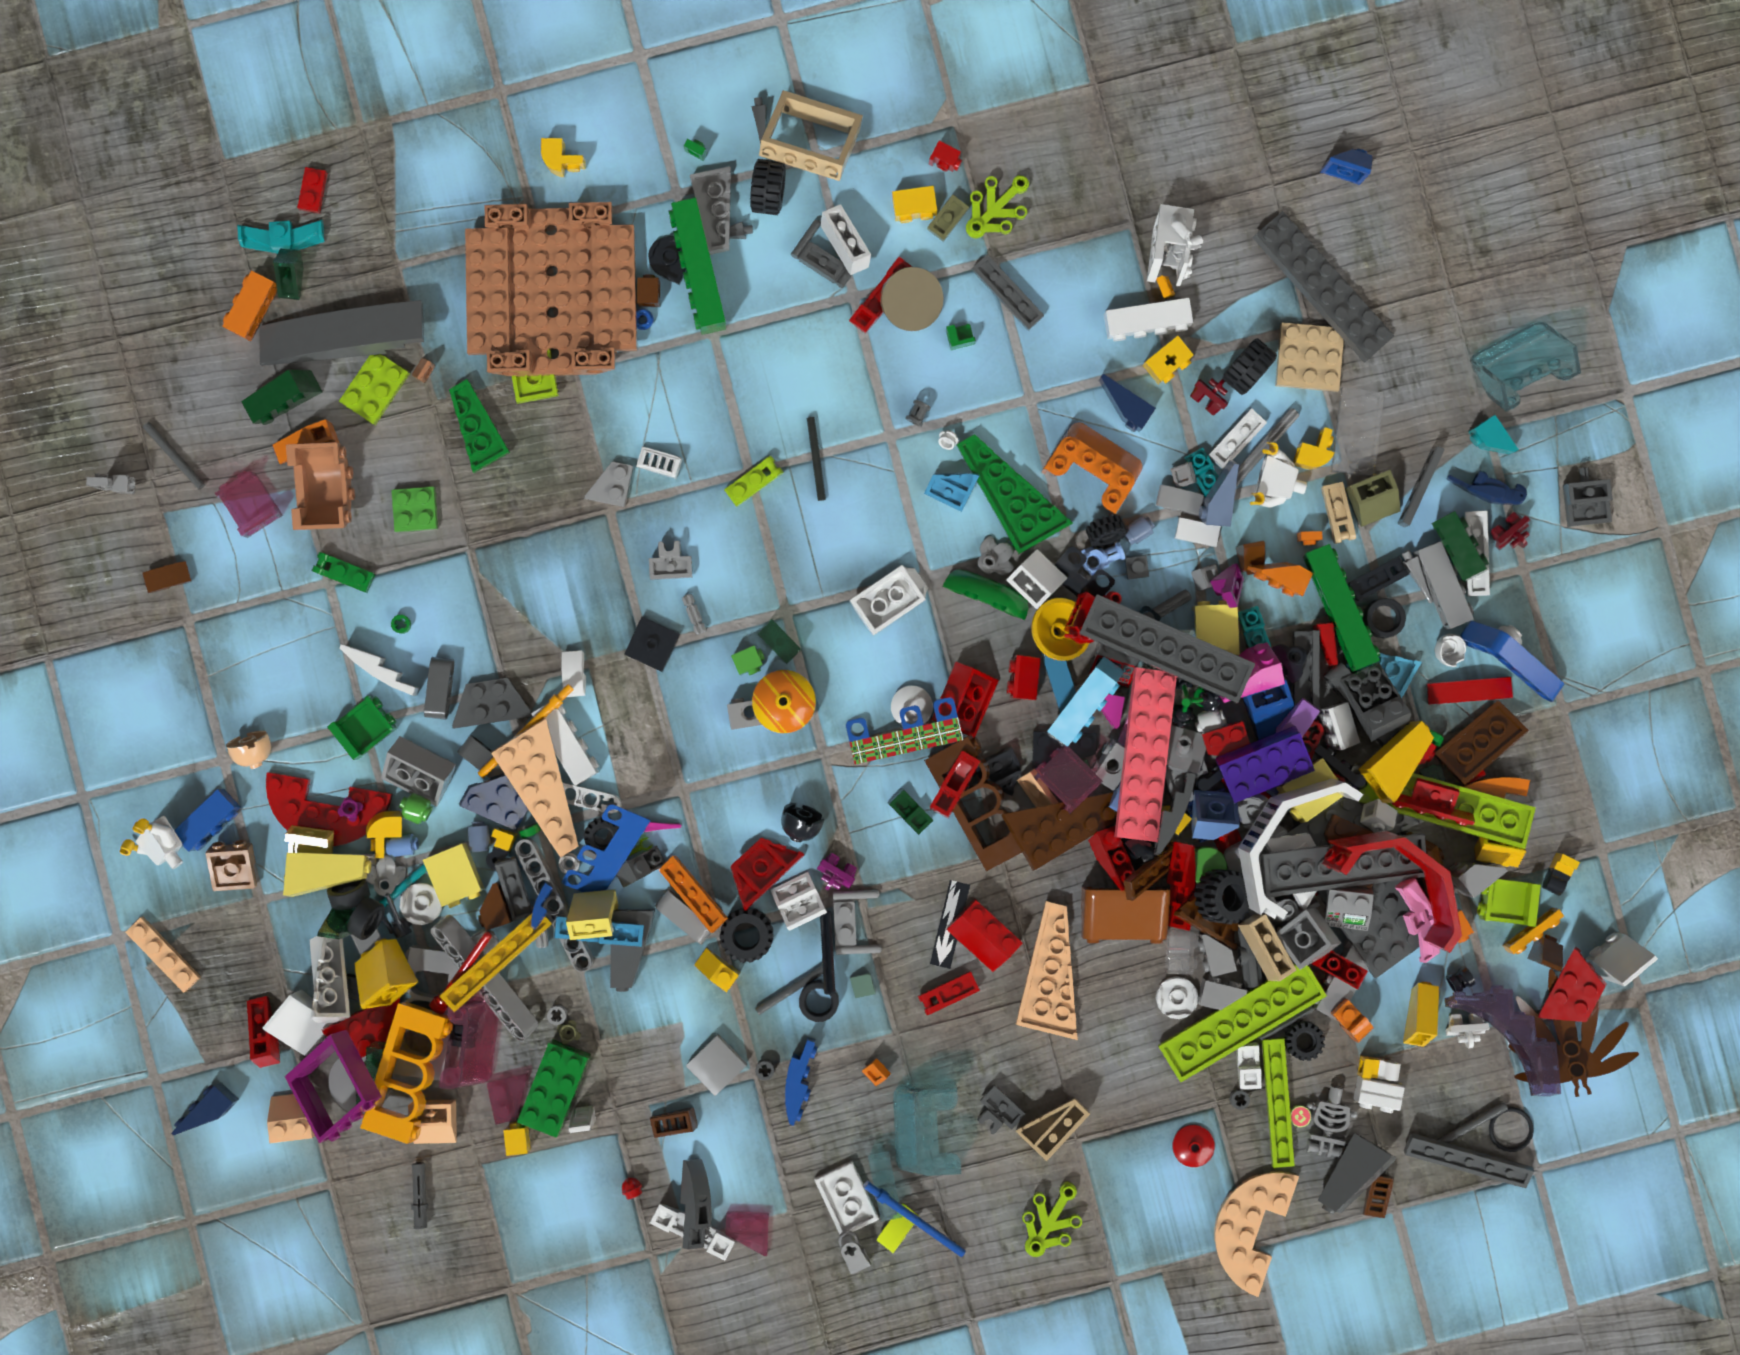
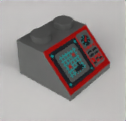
(1121, 660)

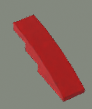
(1182, 881)

